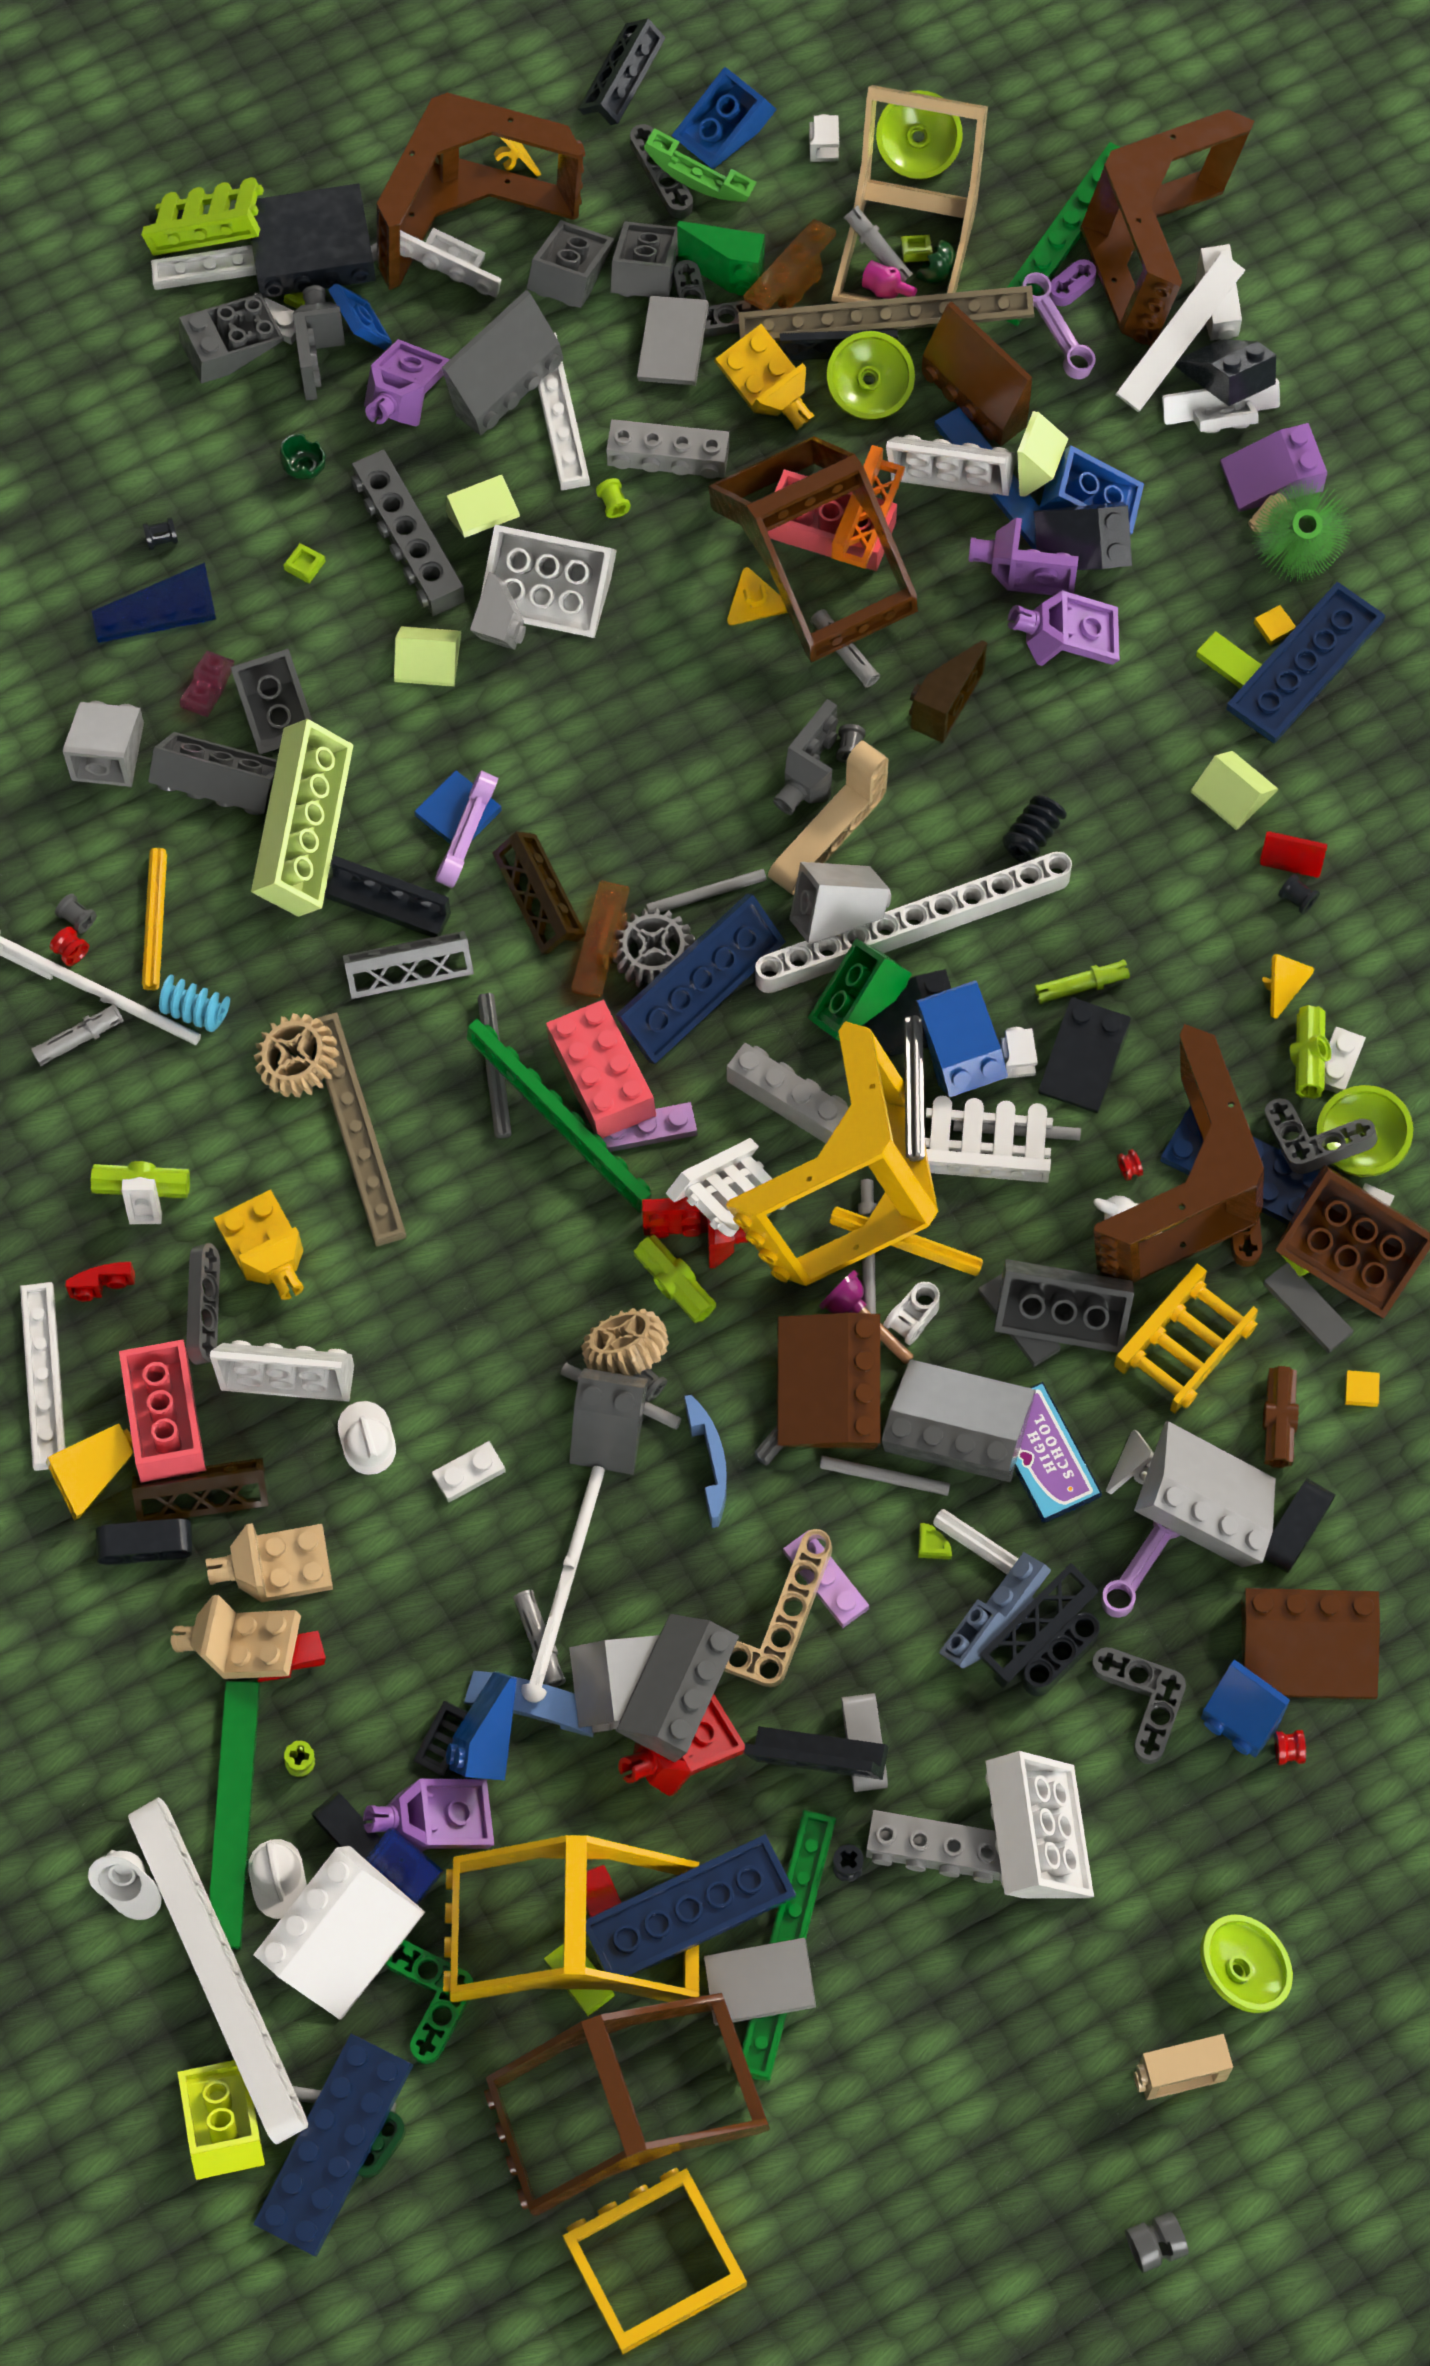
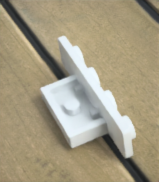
(451, 257)
(1212, 414)

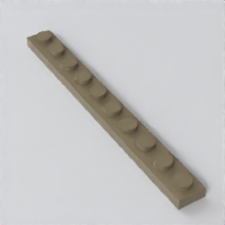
(892, 313)

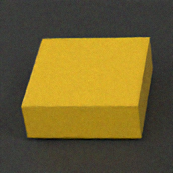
(1274, 625)
(1362, 1388)

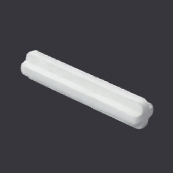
(974, 1541)

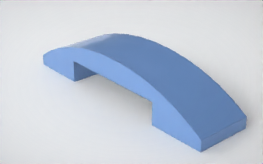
(701, 1424)
(556, 1707)

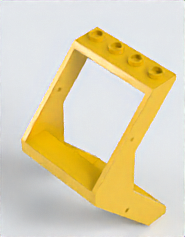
(866, 1136)
(573, 1974)

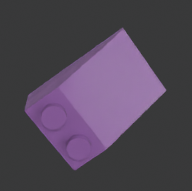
(1273, 464)

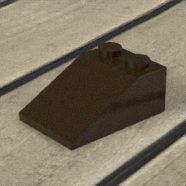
(946, 692)

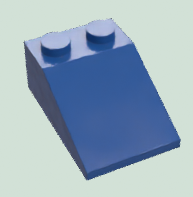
(723, 119)
(1088, 481)
(961, 1039)
(1245, 1710)
(484, 1735)

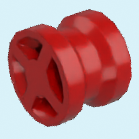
(69, 946)
(1290, 1747)

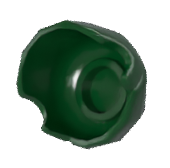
(939, 264)
(301, 458)

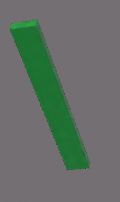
(234, 1807)
(791, 1923)

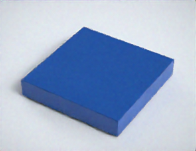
(360, 316)
(446, 806)

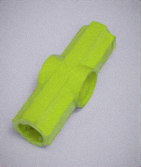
(1310, 1052)
(169, 1181)
(674, 1279)

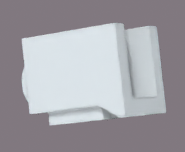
(824, 138)
(1019, 1052)

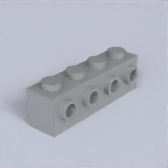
(667, 448)
(786, 1092)
(933, 1845)

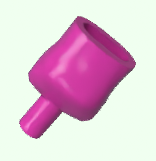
(885, 281)

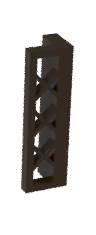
(547, 887)
(215, 1477)

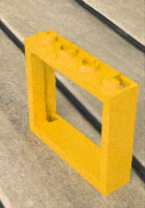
(682, 2310)

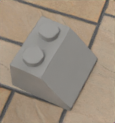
(498, 616)

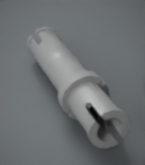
(875, 242)
(850, 654)
(80, 1033)
(535, 1628)

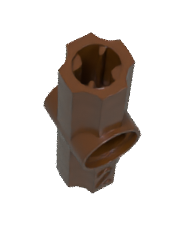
(1280, 1417)

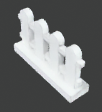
(999, 1161)
(719, 1180)

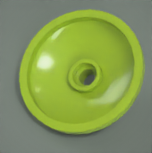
(918, 159)
(874, 356)
(1391, 1123)
(1246, 1963)

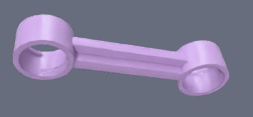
(1059, 328)
(478, 799)
(1138, 1569)

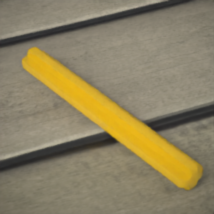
(154, 919)
(915, 1244)

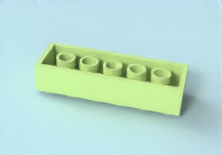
(302, 818)

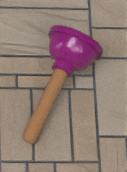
(847, 1299)

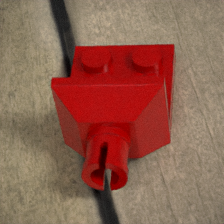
(679, 1217)
(712, 1744)

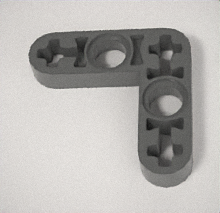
(715, 311)
(1313, 1147)
(1152, 1688)

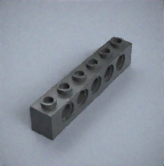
(379, 472)

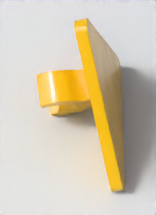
(514, 151)
(754, 600)
(1285, 982)

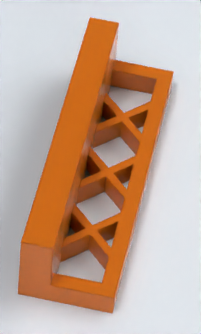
(854, 511)

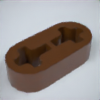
(1254, 1238)

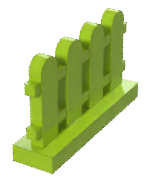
(202, 229)

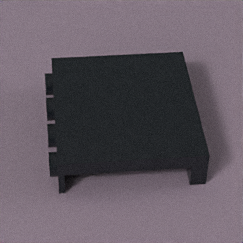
(312, 241)

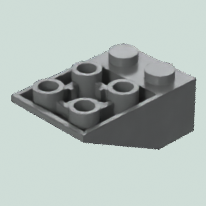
(228, 336)

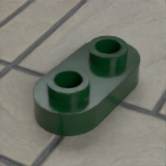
(384, 2147)

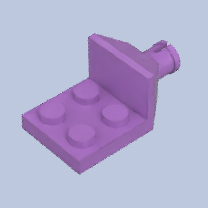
(400, 382)
(1024, 569)
(1069, 625)
(438, 1814)

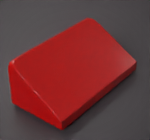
(1293, 854)

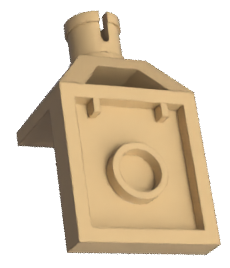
(275, 1563)
(241, 1642)

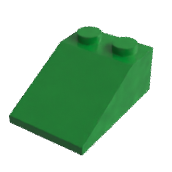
(723, 255)
(859, 989)

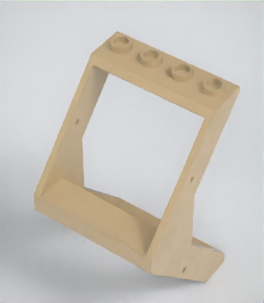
(909, 196)

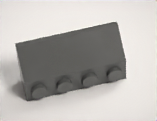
(213, 772)
(1064, 1306)
(677, 1685)

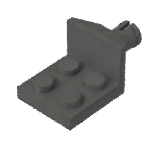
(316, 326)
(804, 774)

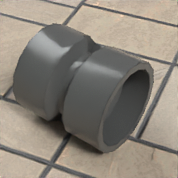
(1156, 2242)

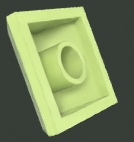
(1039, 453)
(481, 506)
(426, 656)
(1233, 788)

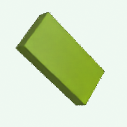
(1227, 659)

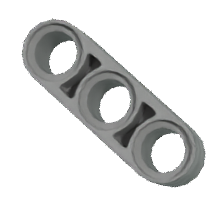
(863, 1724)

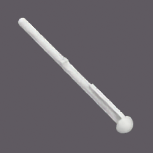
(49, 969)
(533, 1691)

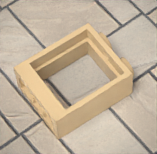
(1183, 2067)

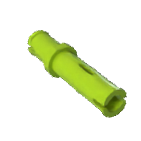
(1083, 981)

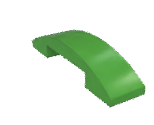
(694, 174)

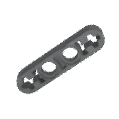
(656, 174)
(205, 1269)

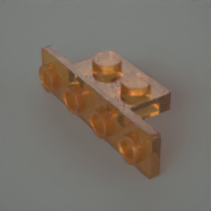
(793, 270)
(600, 939)

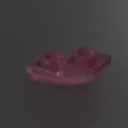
(208, 684)

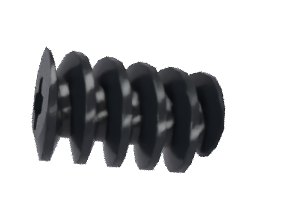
(1033, 827)

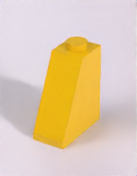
(89, 1467)

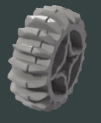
(650, 932)

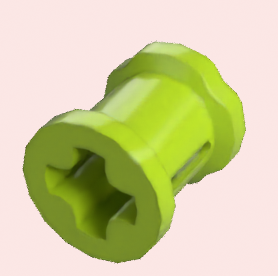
(613, 498)
(306, 1765)

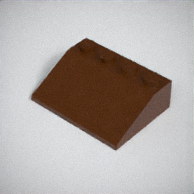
(978, 376)
(1354, 1241)
(828, 1380)
(1313, 1641)

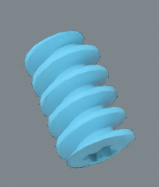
(192, 1006)

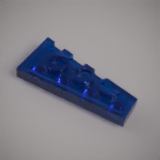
(162, 606)

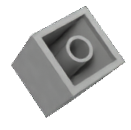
(104, 743)
(836, 899)
(606, 1678)

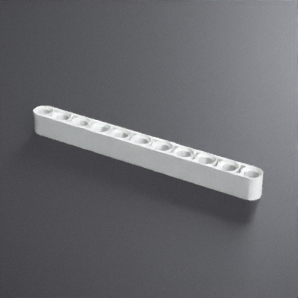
(923, 911)
(218, 1971)

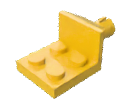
(766, 377)
(263, 1243)

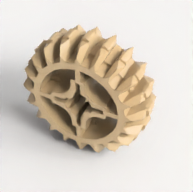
(306, 1033)
(626, 1343)

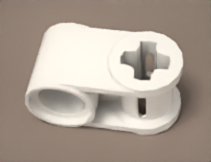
(911, 1317)

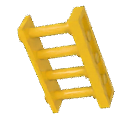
(1174, 1310)

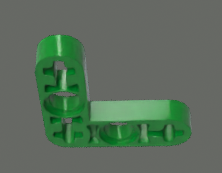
(436, 1986)

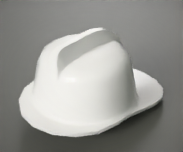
(366, 1437)
(276, 1876)
(125, 1885)

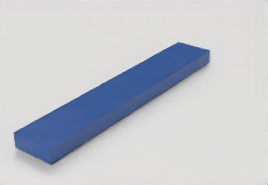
(959, 430)

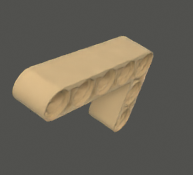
(839, 818)
(781, 1621)

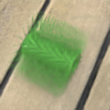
(1301, 531)

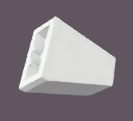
(1227, 318)

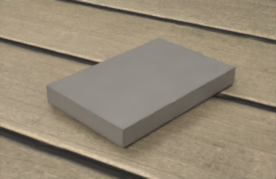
(673, 340)
(762, 1979)

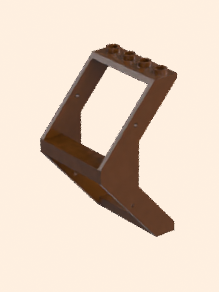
(440, 181)
(1131, 200)
(840, 476)
(1220, 1192)
(636, 2149)

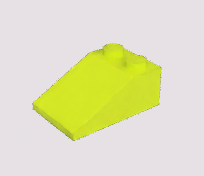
(219, 2120)

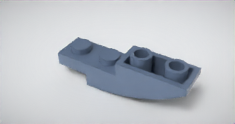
(988, 1620)

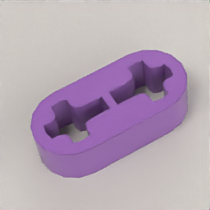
(1075, 286)

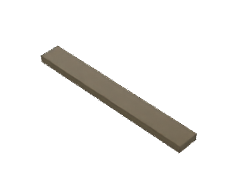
(361, 1142)

